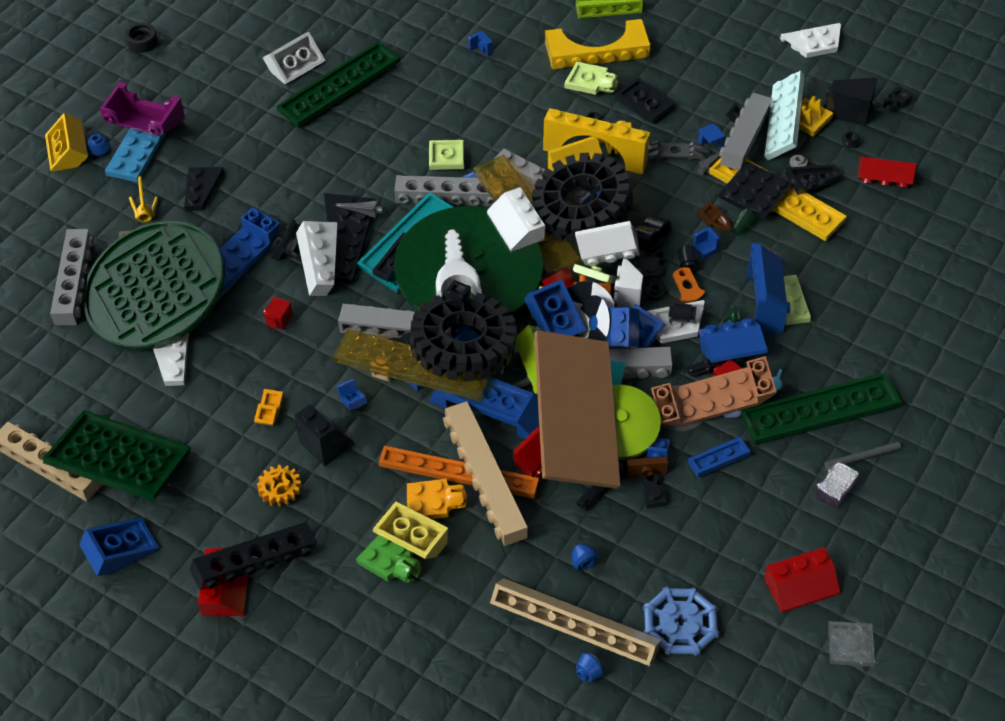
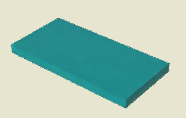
(427, 206)

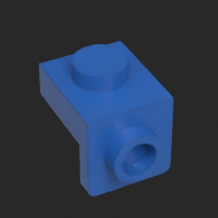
(350, 395)

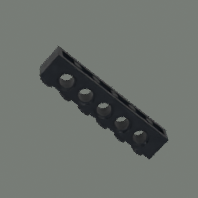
(203, 567)

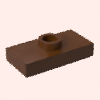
(646, 466)

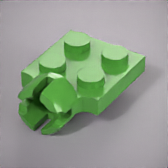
(389, 560)

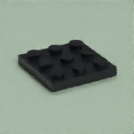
(755, 190)

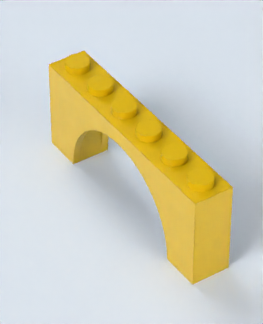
(565, 53)
(630, 142)

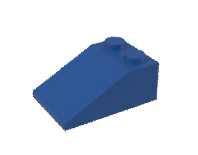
(555, 310)
(622, 328)
(117, 545)

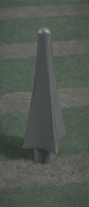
(707, 163)
(368, 208)

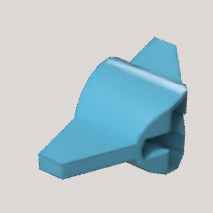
(777, 381)

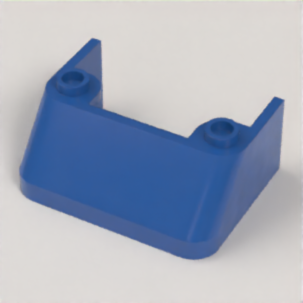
(767, 271)

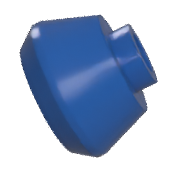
(97, 145)
(584, 556)
(589, 667)

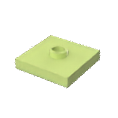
(446, 154)
(595, 272)

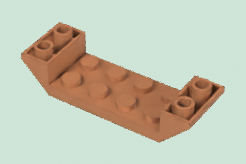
(715, 394)

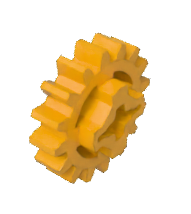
(279, 485)

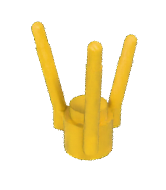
(143, 212)

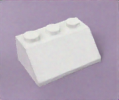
(294, 58)
(516, 220)
(607, 243)

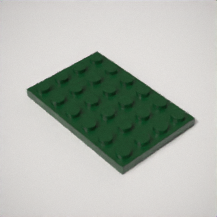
(117, 455)

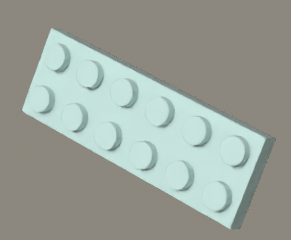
(784, 115)

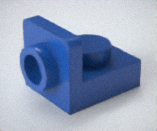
(481, 41)
(659, 449)

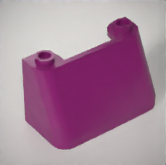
(142, 115)

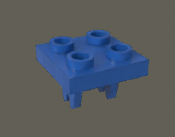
(649, 328)

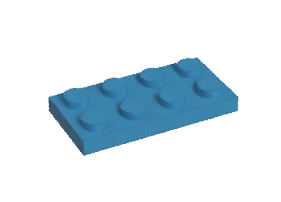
(133, 155)

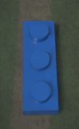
(718, 457)

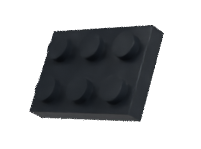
(645, 100)

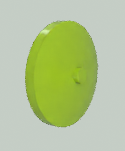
(635, 421)

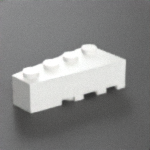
(318, 255)

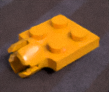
(435, 498)

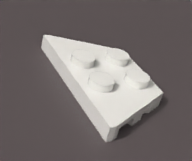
(815, 40)
(678, 330)

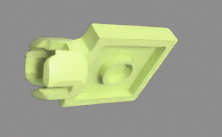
(591, 79)

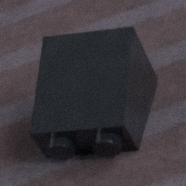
(851, 99)
(321, 435)

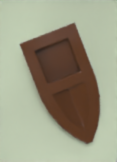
(713, 216)

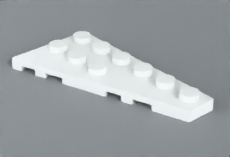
(172, 361)

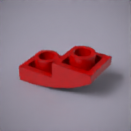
(564, 274)

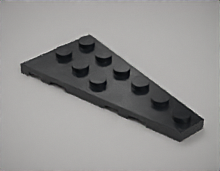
(351, 234)

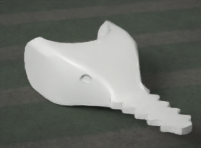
(456, 268)

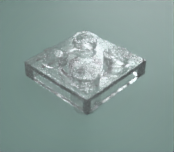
(851, 643)

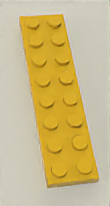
(800, 209)

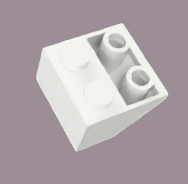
(628, 285)

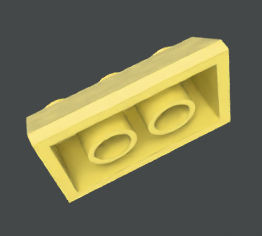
(412, 531)

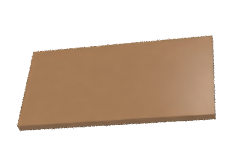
(576, 410)

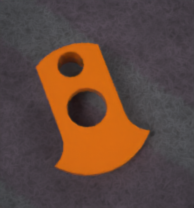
(687, 295)

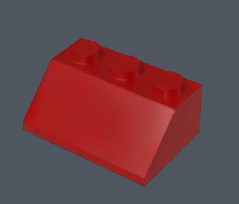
(886, 171)
(528, 455)
(802, 580)
(226, 598)

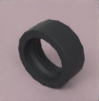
(141, 29)

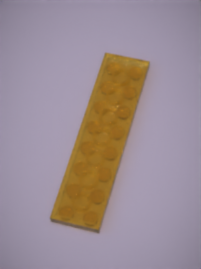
(500, 177)
(397, 361)

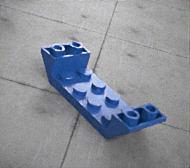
(248, 244)
(502, 403)

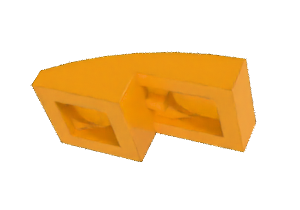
(269, 408)

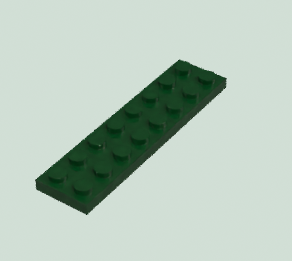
(338, 84)
(820, 408)

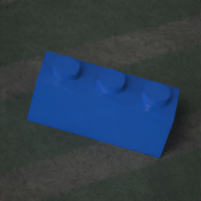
(732, 340)

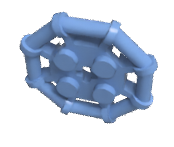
(687, 611)

